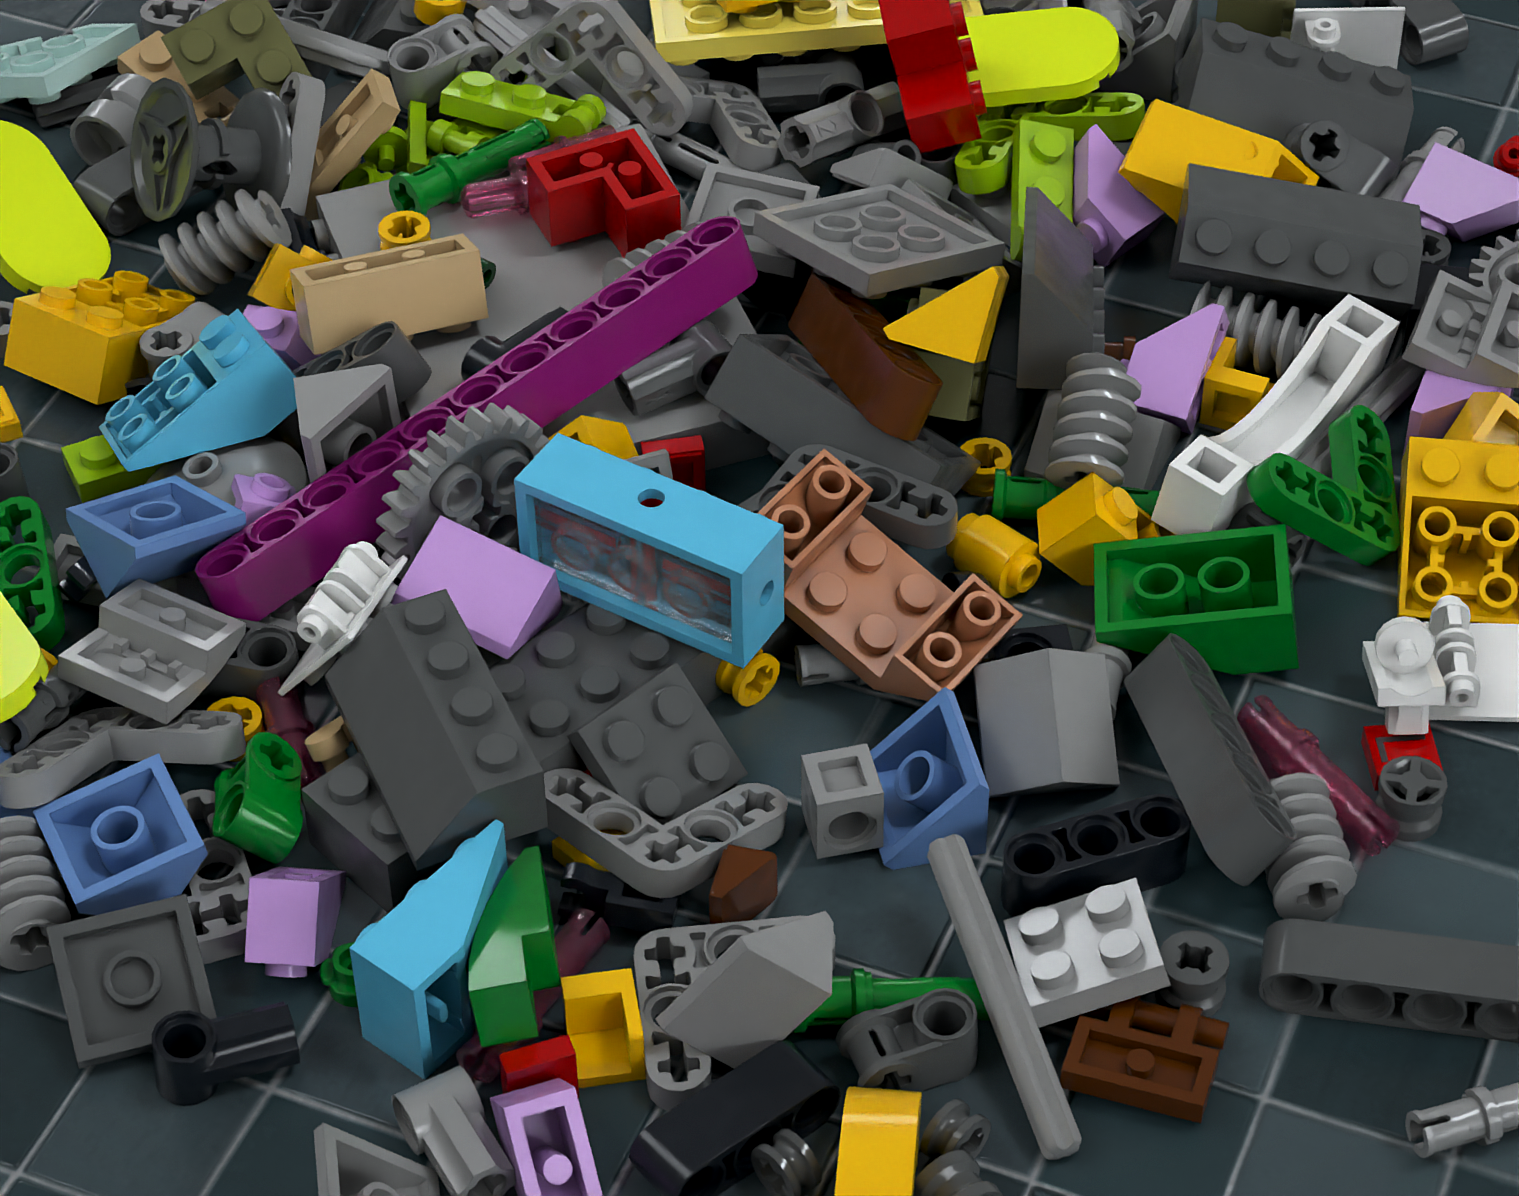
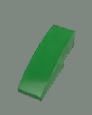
(513, 953)

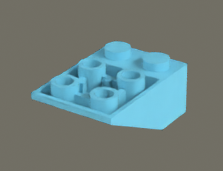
(207, 399)
(416, 958)

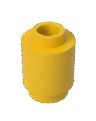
(997, 553)

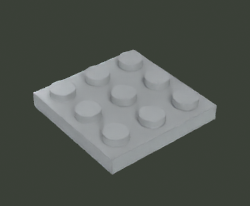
(878, 240)

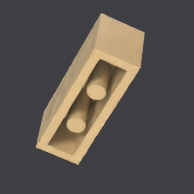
(414, 285)

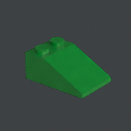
(1213, 589)

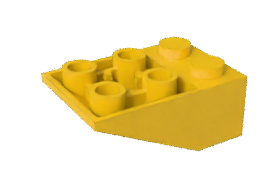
(1176, 136)
(89, 333)
(1459, 528)

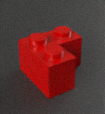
(934, 71)
(600, 188)

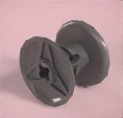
(173, 148)

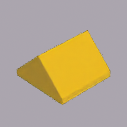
(958, 321)

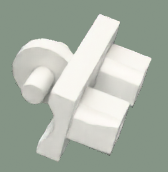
(1404, 674)

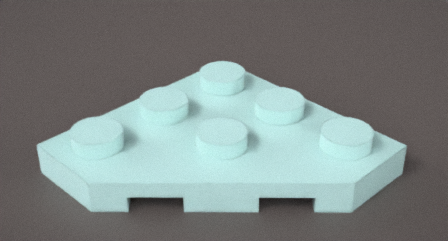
(45, 68)

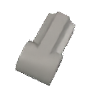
(450, 1126)

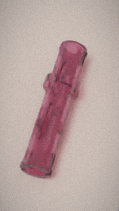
(1298, 751)
(573, 954)

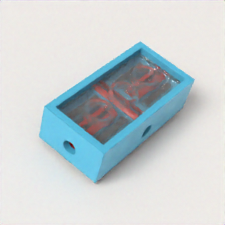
(653, 549)

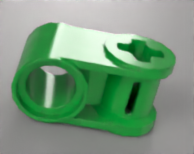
(261, 799)

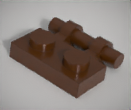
(1144, 1067)

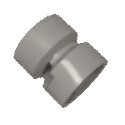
(109, 120)

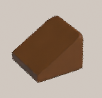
(743, 884)

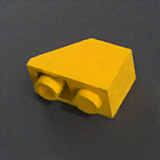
(1087, 515)

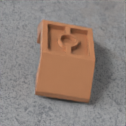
(871, 597)

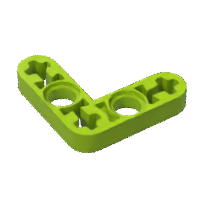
(987, 162)

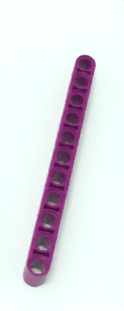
(539, 377)

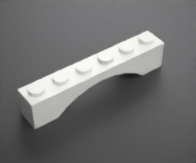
(1332, 369)

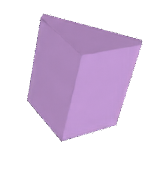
(494, 588)

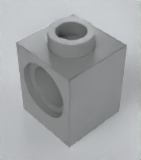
(842, 801)

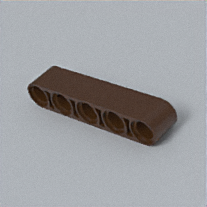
(876, 374)

